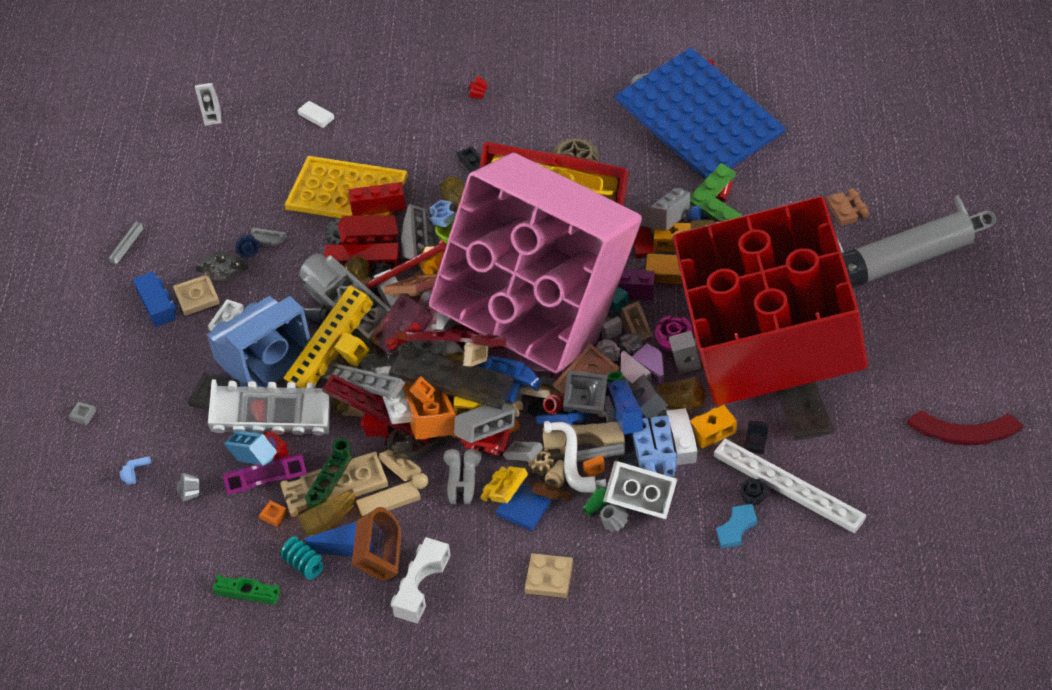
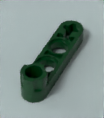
(342, 452)

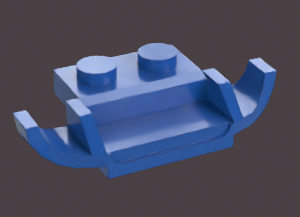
(521, 372)

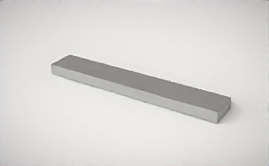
(367, 380)

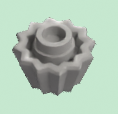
(188, 487)
(613, 517)

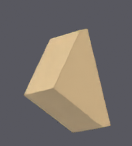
(634, 321)

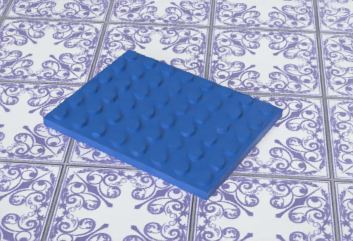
(699, 113)

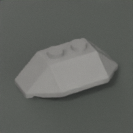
(417, 232)

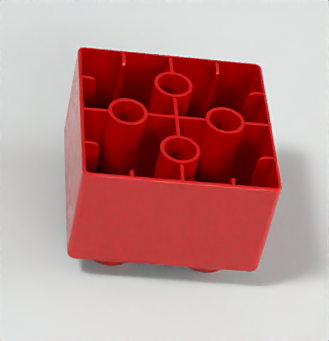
(770, 301)

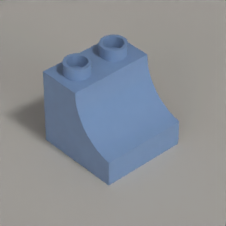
(261, 341)

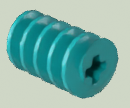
(302, 558)

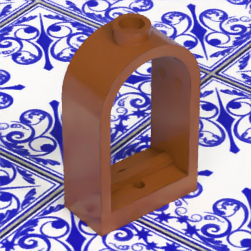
(369, 563)

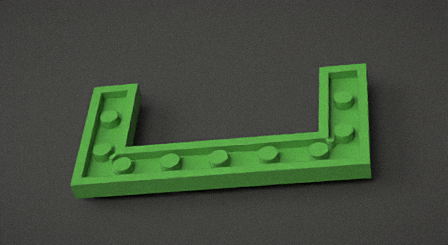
(705, 195)

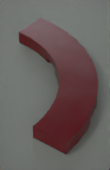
(452, 335)
(965, 434)

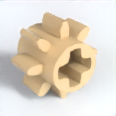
(541, 463)

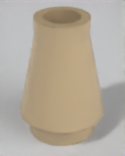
(556, 475)

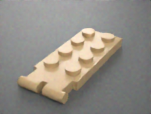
(362, 475)

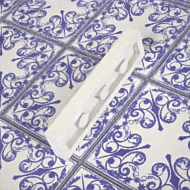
(398, 407)

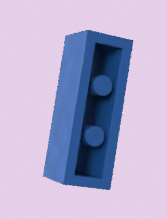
(155, 298)
(626, 407)

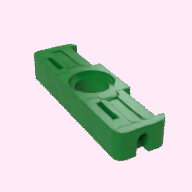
(259, 593)

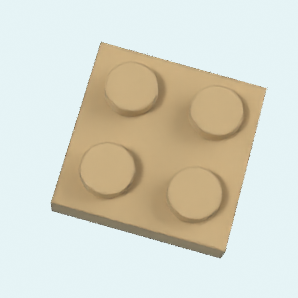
(196, 295)
(549, 575)

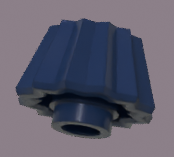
(246, 245)

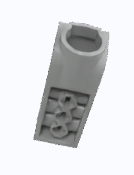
(328, 280)

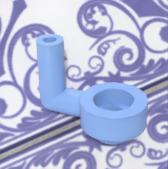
(128, 474)

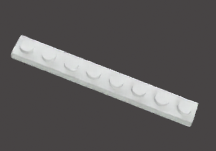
(790, 485)

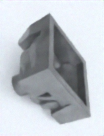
(585, 392)

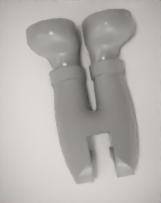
(454, 459)

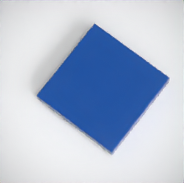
(524, 508)

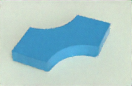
(742, 518)

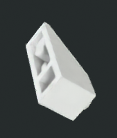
(208, 104)
(682, 436)

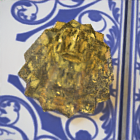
(358, 267)

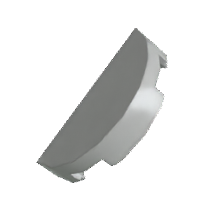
(268, 238)

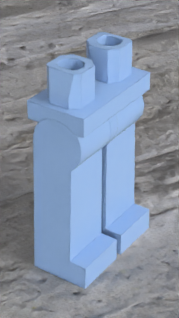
(663, 457)

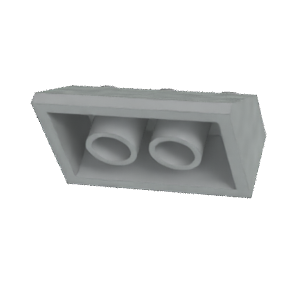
(667, 210)

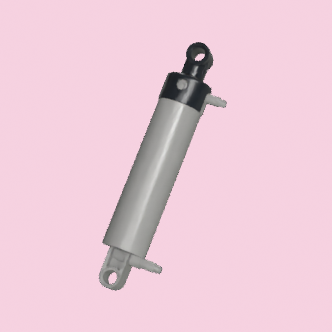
(915, 245)

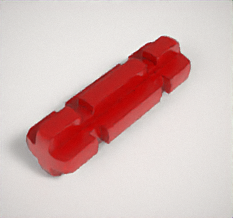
(392, 343)

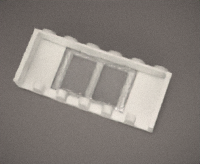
(269, 409)

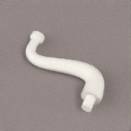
(574, 480)

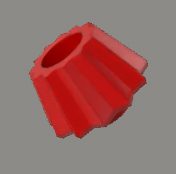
(477, 88)

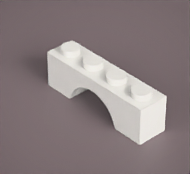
(430, 559)

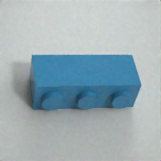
(250, 448)

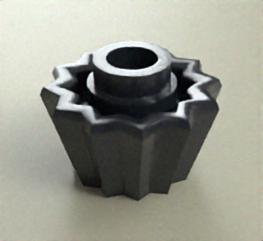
(753, 491)

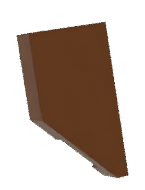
(551, 492)

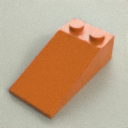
(430, 418)

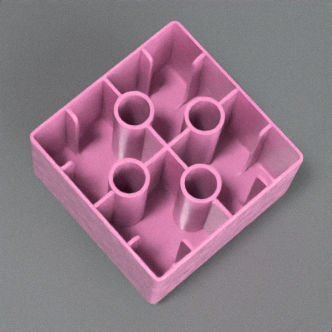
(542, 256)

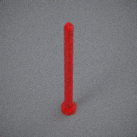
(407, 265)

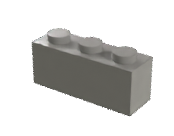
(483, 422)

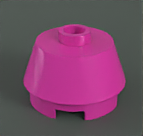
(669, 327)

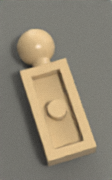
(405, 470)

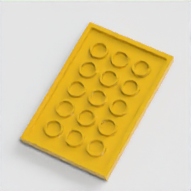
(325, 185)

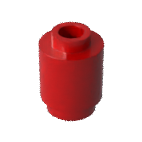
(554, 403)

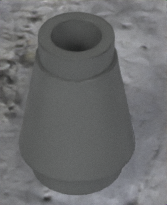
(317, 314)

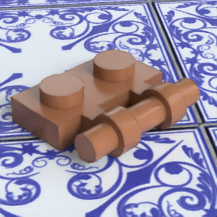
(842, 209)

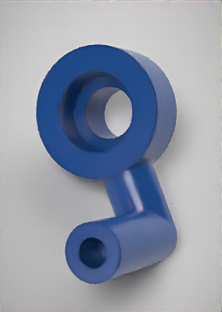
(696, 214)

